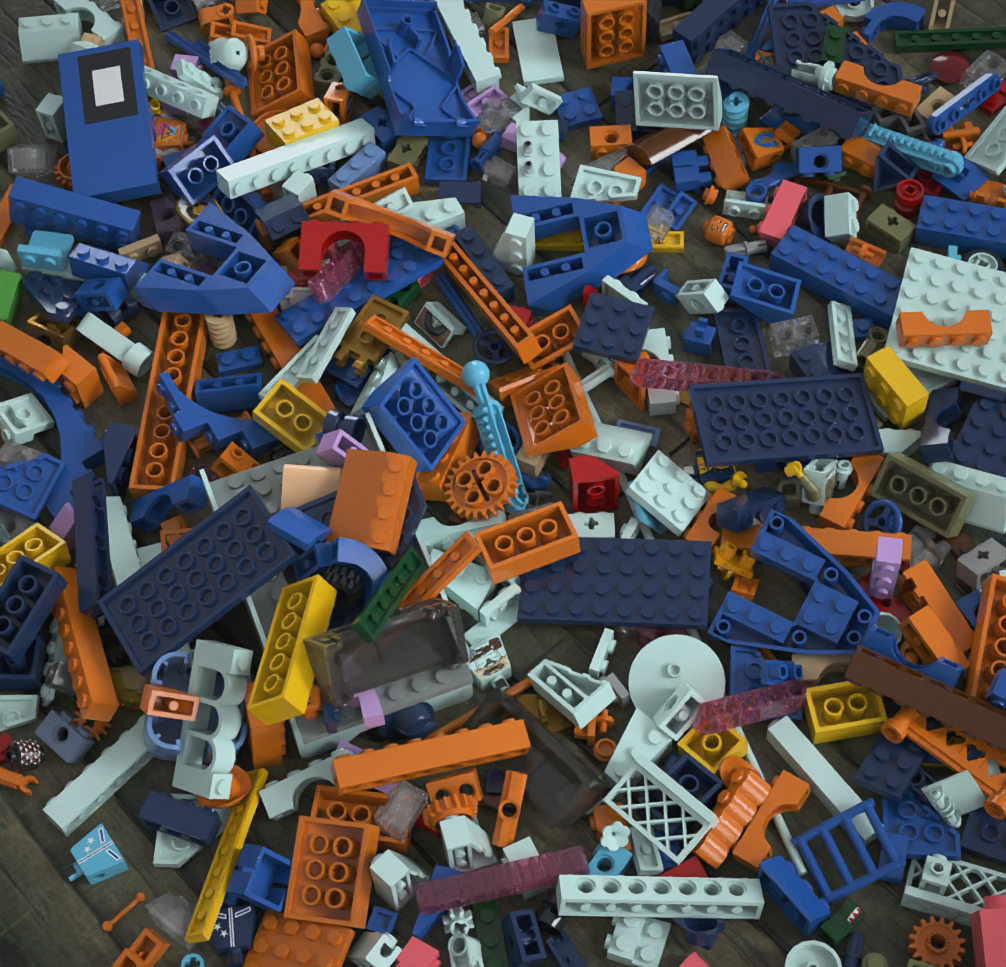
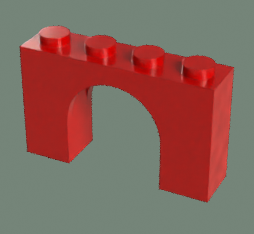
(318, 236)

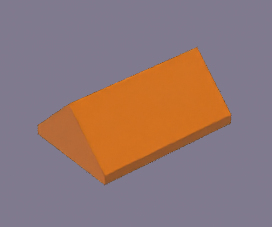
(507, 384)

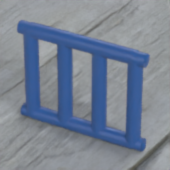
(872, 873)

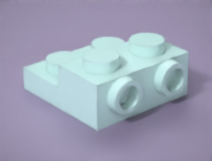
(23, 418)
(637, 941)

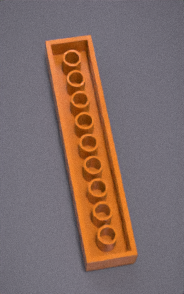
(158, 452)

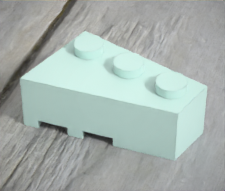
(639, 737)

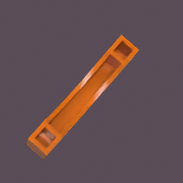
(311, 23)
(407, 228)

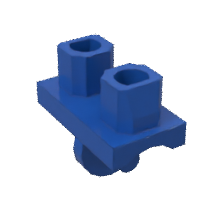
(779, 671)

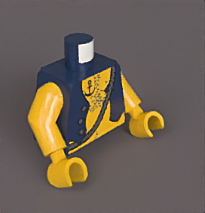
(715, 477)

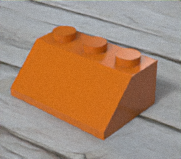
(554, 336)

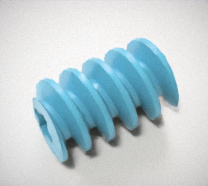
(735, 112)

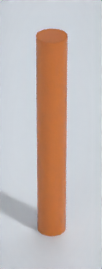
(506, 19)

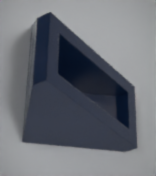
(892, 167)

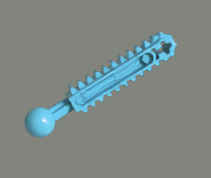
(924, 154)
(493, 428)

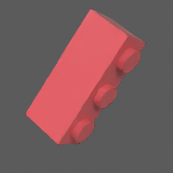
(782, 212)

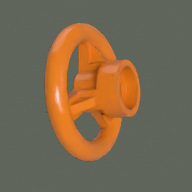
(255, 53)

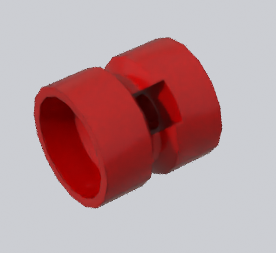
(908, 198)

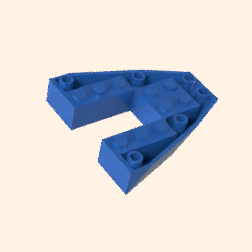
(611, 239)
(243, 284)
(832, 616)

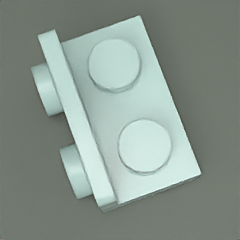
(736, 205)

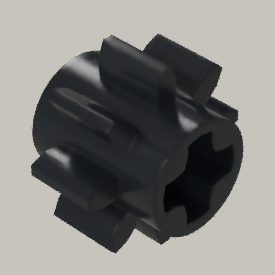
(280, 451)

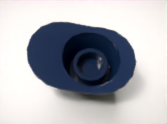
(813, 215)
(409, 722)
(701, 931)

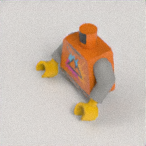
(171, 132)

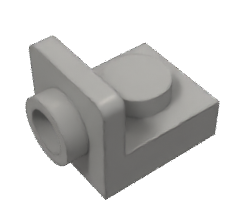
(620, 691)

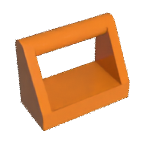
(117, 379)

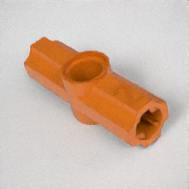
(513, 793)

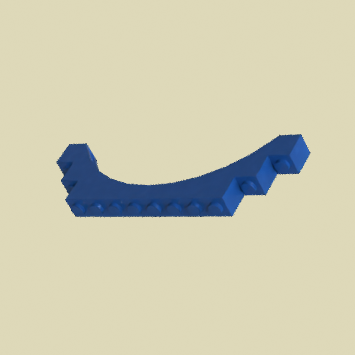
(78, 441)

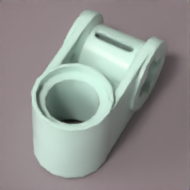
(465, 951)

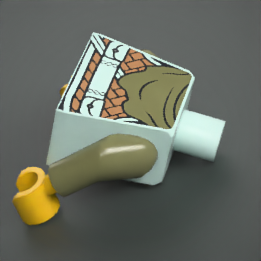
(816, 481)

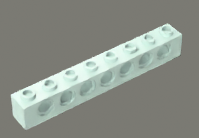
(171, 90)
(659, 897)

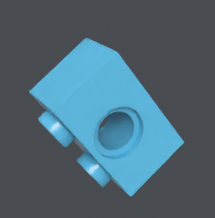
(617, 860)

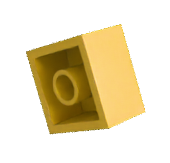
(713, 748)

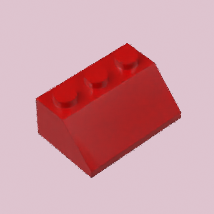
(592, 485)

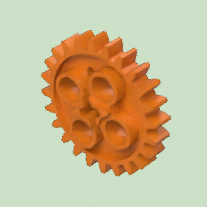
(461, 495)

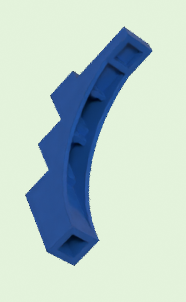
(219, 430)

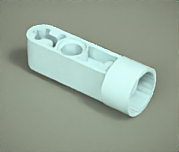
(134, 357)

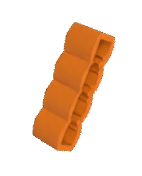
(734, 810)

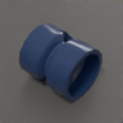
(130, 309)
(351, 424)

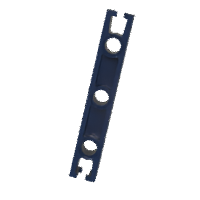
(91, 543)

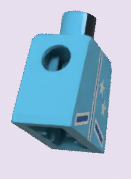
(96, 857)

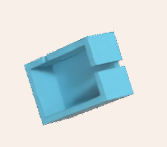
(349, 50)

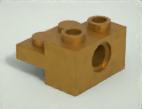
(53, 333)

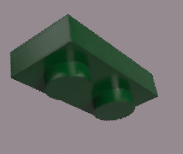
(833, 44)

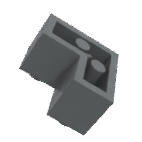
(899, 123)

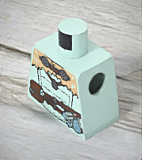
(490, 664)

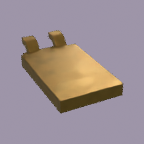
(362, 345)

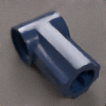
(640, 279)

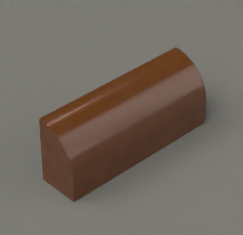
(662, 143)

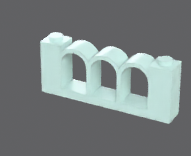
(189, 772)

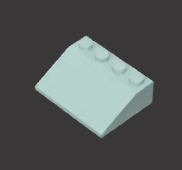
(677, 100)

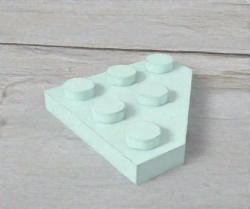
(175, 851)

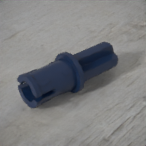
(853, 957)

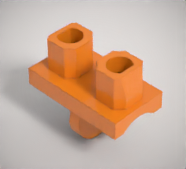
(962, 138)
(866, 251)
(589, 731)

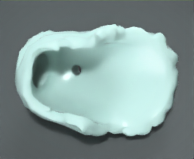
(229, 52)

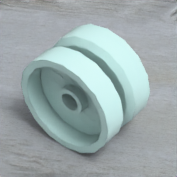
(812, 954)

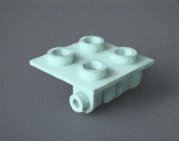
(955, 797)

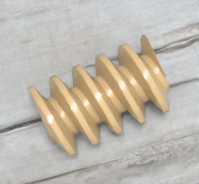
(221, 330)

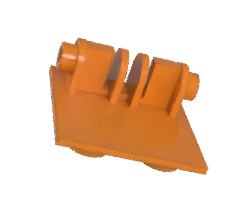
(989, 194)

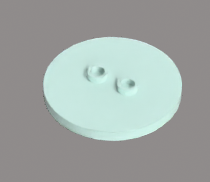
(666, 665)

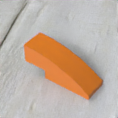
(238, 30)
(144, 951)

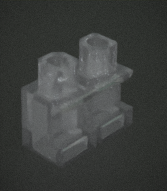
(925, 548)

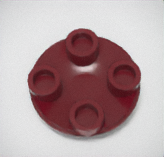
(949, 67)

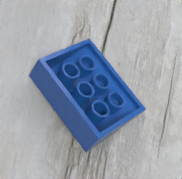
(415, 415)

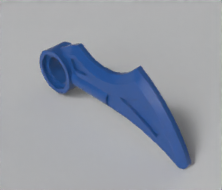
(780, 171)

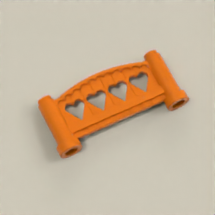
(913, 725)

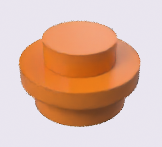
(710, 195)
(604, 749)

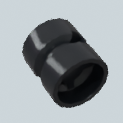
(547, 915)

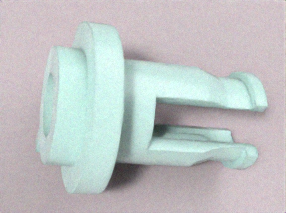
(816, 74)

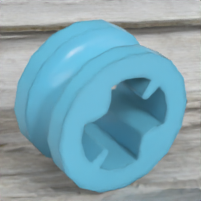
(192, 957)

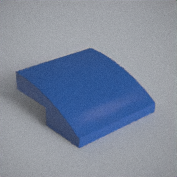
(679, 204)
(298, 528)

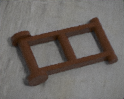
(860, 193)

